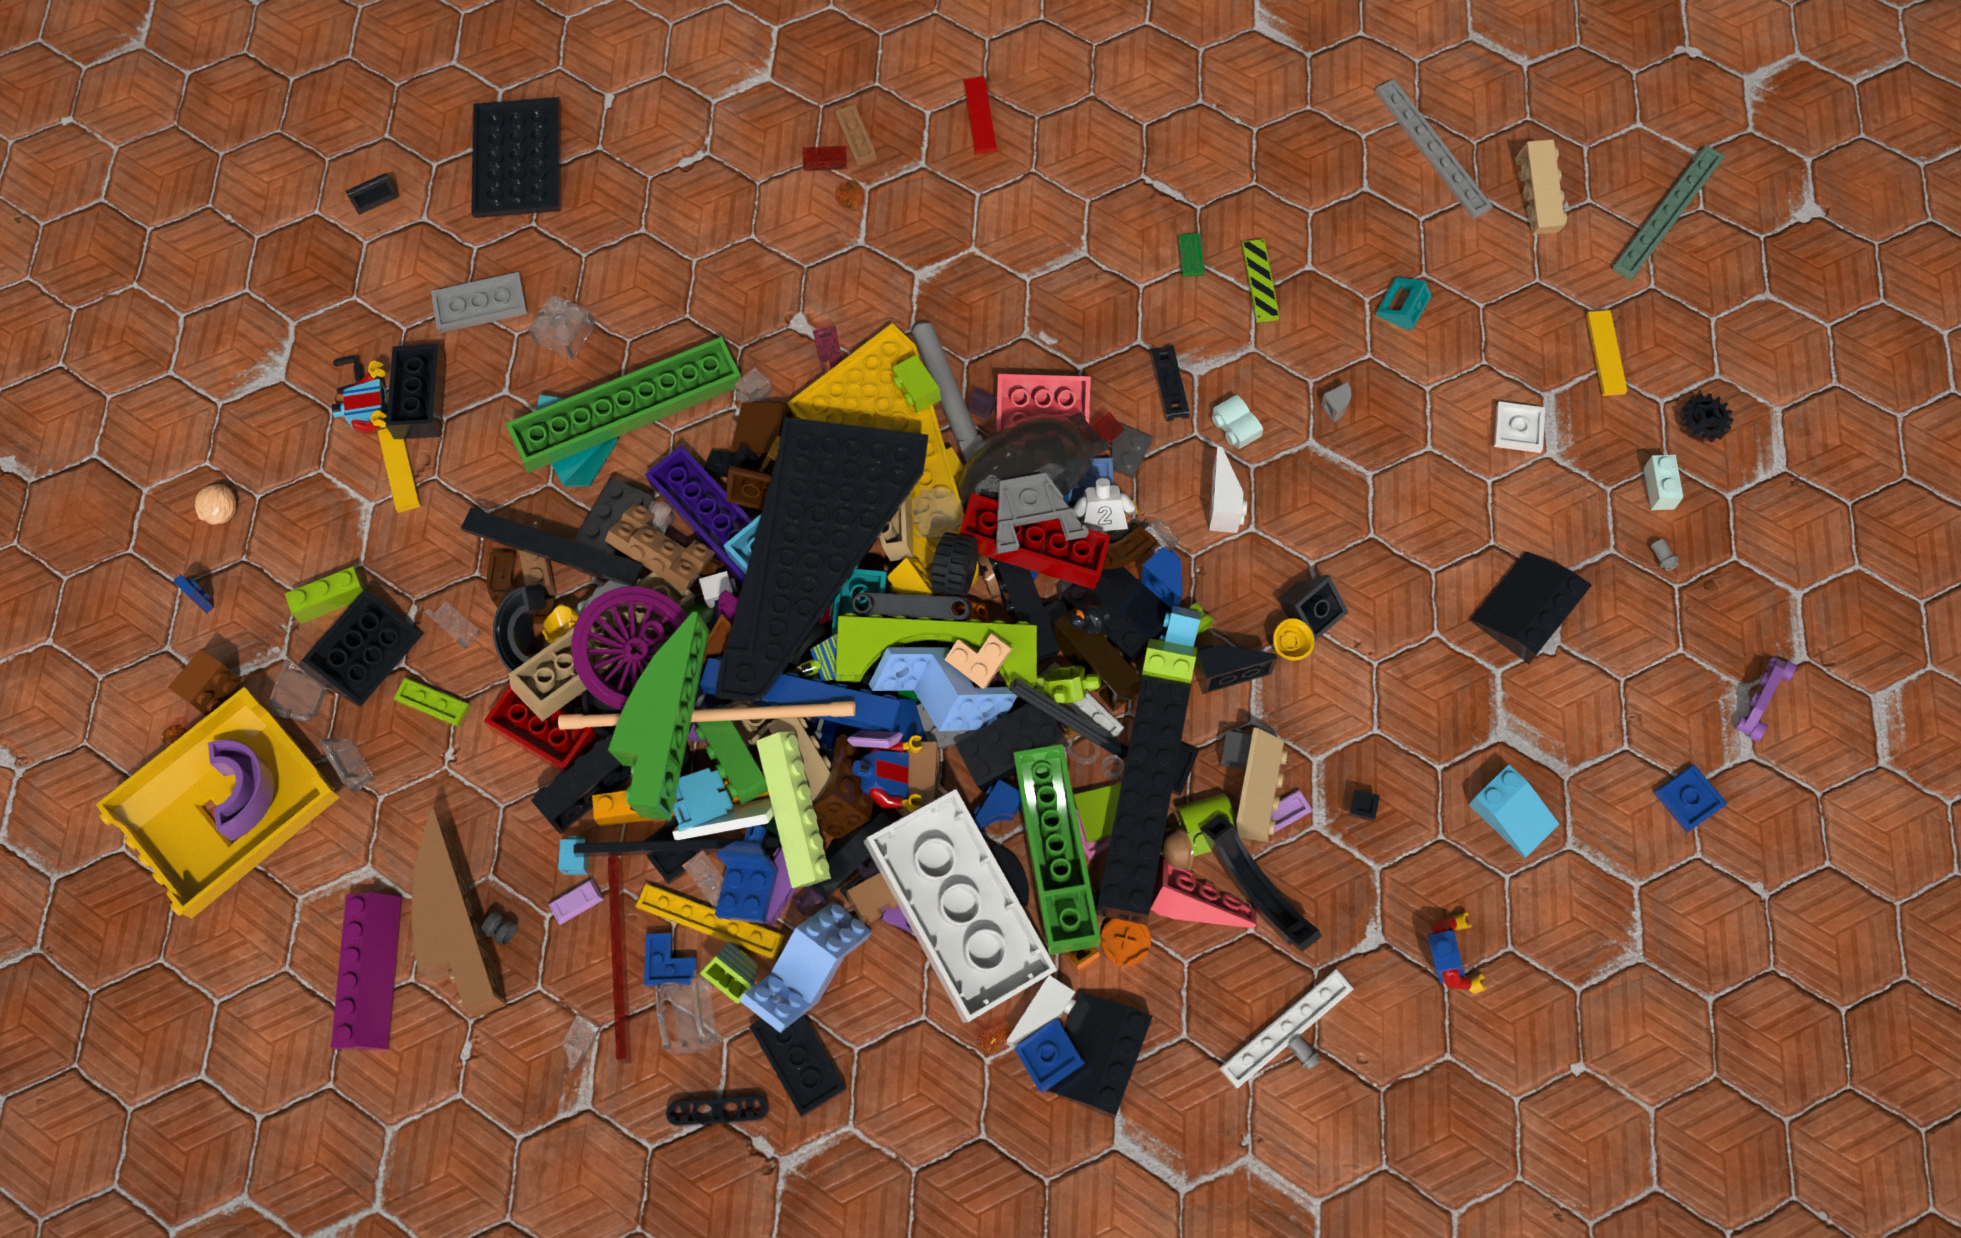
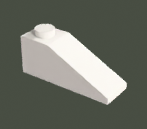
(1048, 1004)

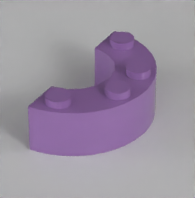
(252, 789)

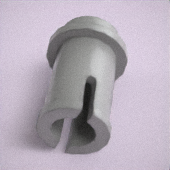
(1665, 556)
(1304, 1053)

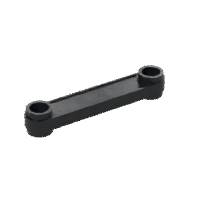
(912, 605)

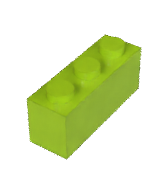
(325, 595)

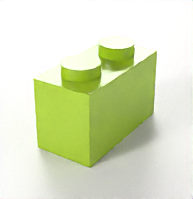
(916, 383)

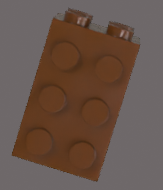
(843, 802)

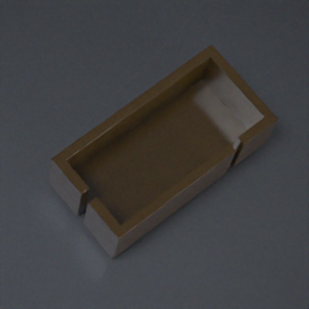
(1098, 658)

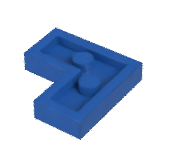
(660, 965)

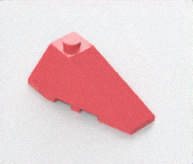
(1188, 899)

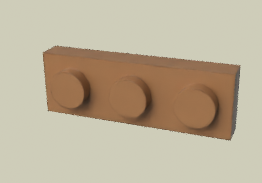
(855, 135)

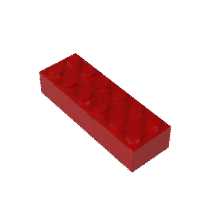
(1040, 545)

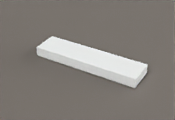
(1093, 712)

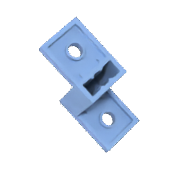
(941, 688)
(806, 966)

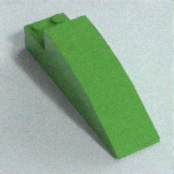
(658, 720)
(1056, 850)

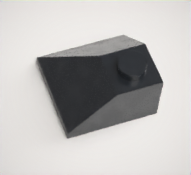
(1314, 603)

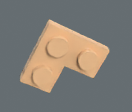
(980, 665)

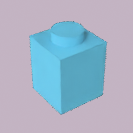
(568, 863)

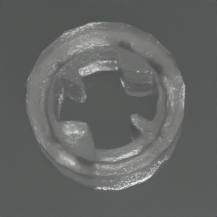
(1107, 773)

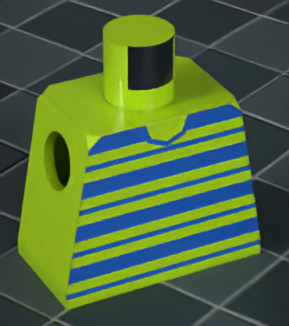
(824, 660)
(731, 971)

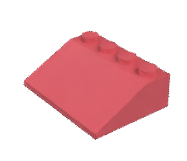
(1032, 395)

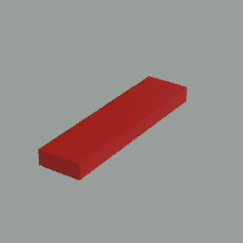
(980, 115)

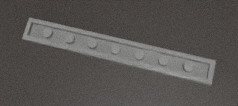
(1433, 149)

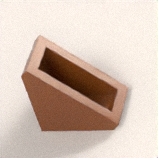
(718, 639)

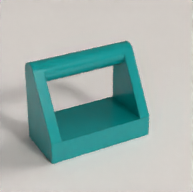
(1413, 306)

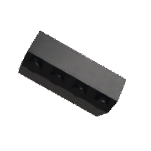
(1530, 605)
(1132, 610)
(360, 649)
(1109, 1043)

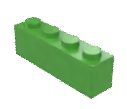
(732, 758)

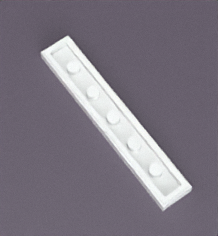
(1286, 1029)

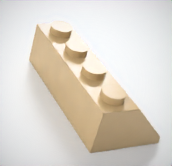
(1260, 787)

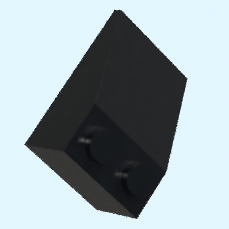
(1228, 666)

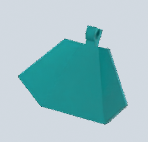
(582, 467)

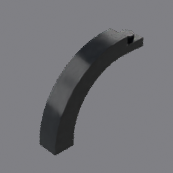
(1255, 886)

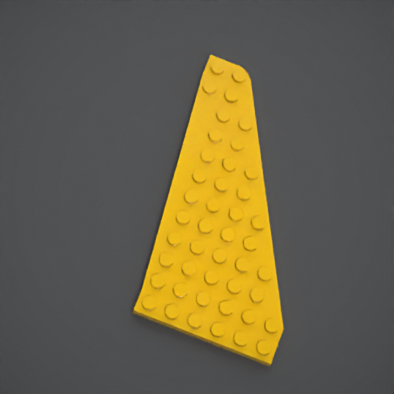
(864, 395)

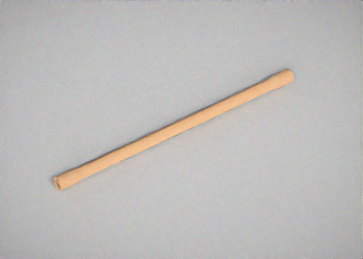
(833, 709)

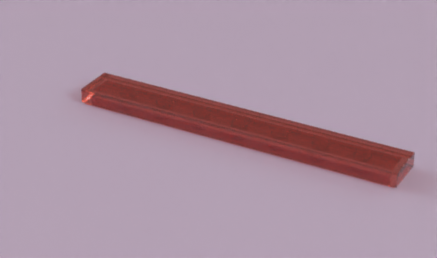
(619, 960)

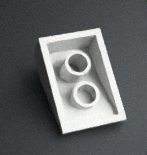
(1227, 501)

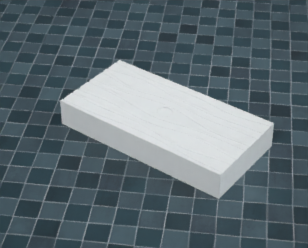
(960, 906)

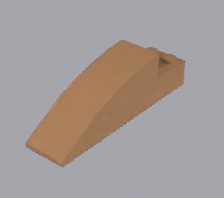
(447, 923)

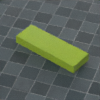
(431, 702)

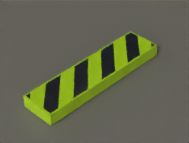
(1260, 280)

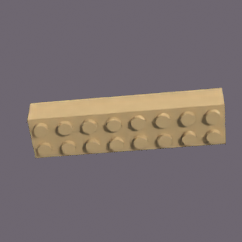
(550, 676)

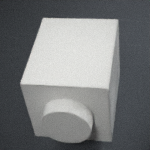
(714, 585)

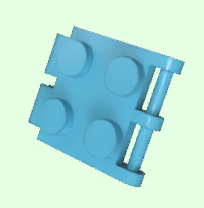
(700, 800)

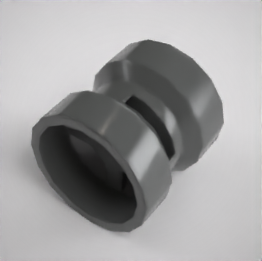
(498, 928)

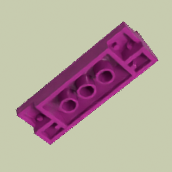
(366, 972)

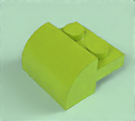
(1199, 813)

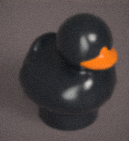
(1090, 618)

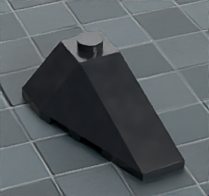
(849, 851)

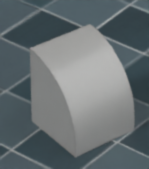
(1337, 401)

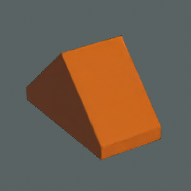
(1082, 959)

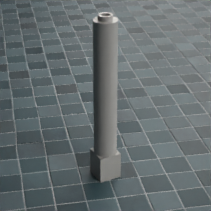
(951, 397)

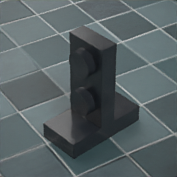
(719, 462)

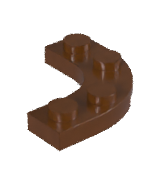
(1129, 548)
(500, 583)

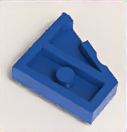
(194, 592)

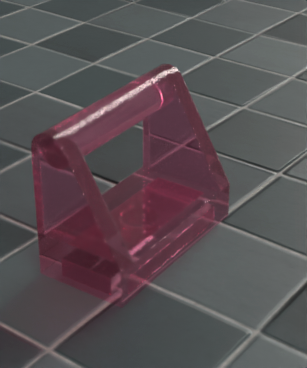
(827, 348)

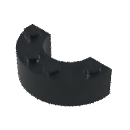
(513, 625)

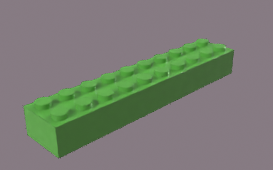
(623, 404)

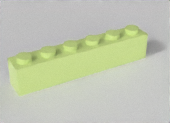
(793, 809)

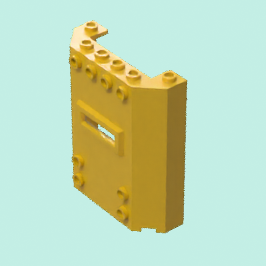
(165, 798)

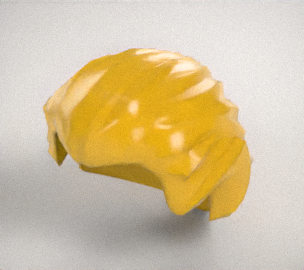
(559, 622)

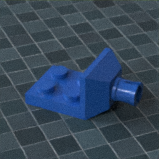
(747, 880)

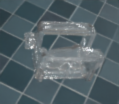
(691, 1014)

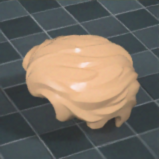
(215, 504)

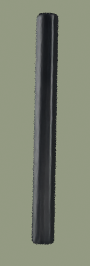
(1068, 718)

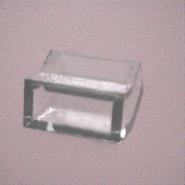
(1163, 536)

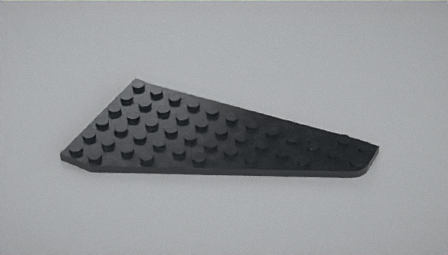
(819, 520)

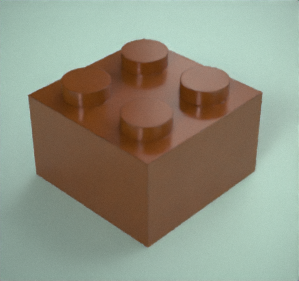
(204, 683)

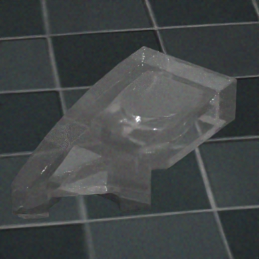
(579, 1040)

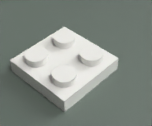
(1519, 427)

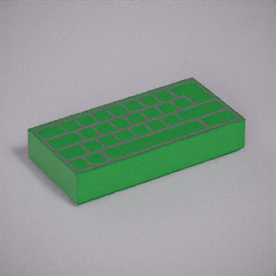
(1191, 255)

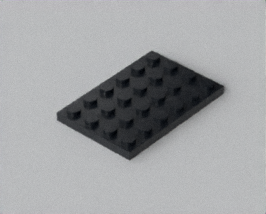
(516, 157)

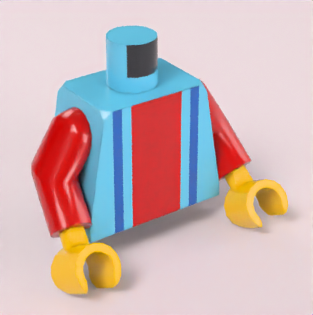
(365, 402)

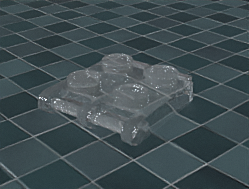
(297, 694)

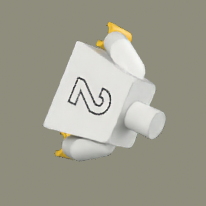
(1104, 507)

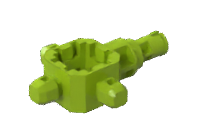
(1067, 684)

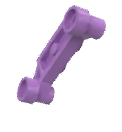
(1759, 701)

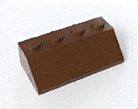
(747, 487)

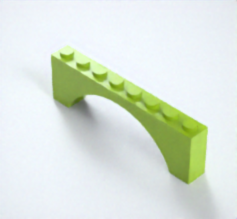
(865, 640)

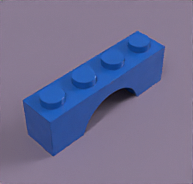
(1001, 805)

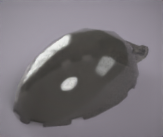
(1030, 448)

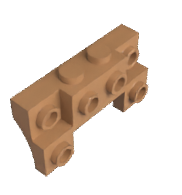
(655, 550)

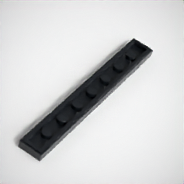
(552, 547)
(662, 847)

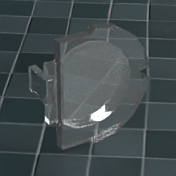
(937, 512)

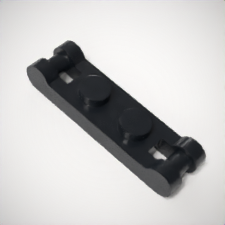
(1169, 383)

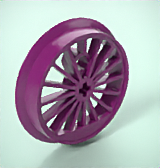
(629, 596)

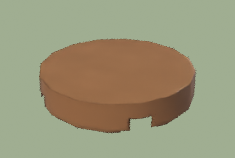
(989, 577)

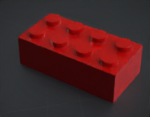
(542, 739)

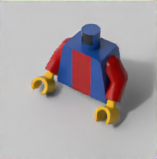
(886, 775)
(1447, 954)

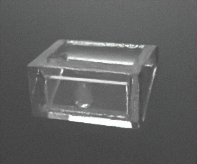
(347, 762)

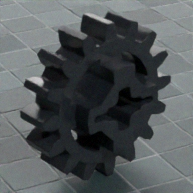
(1706, 418)

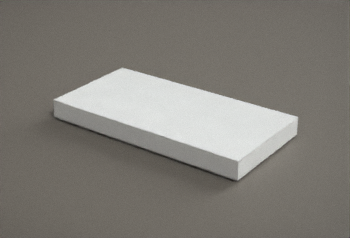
(740, 816)

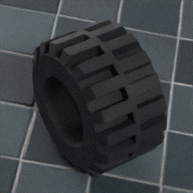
(954, 564)

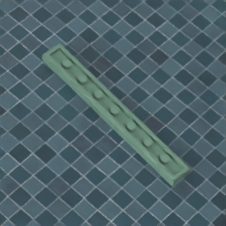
(1668, 213)

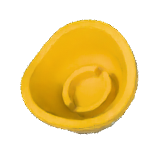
(1293, 640)

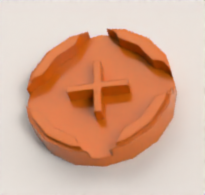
(1125, 942)

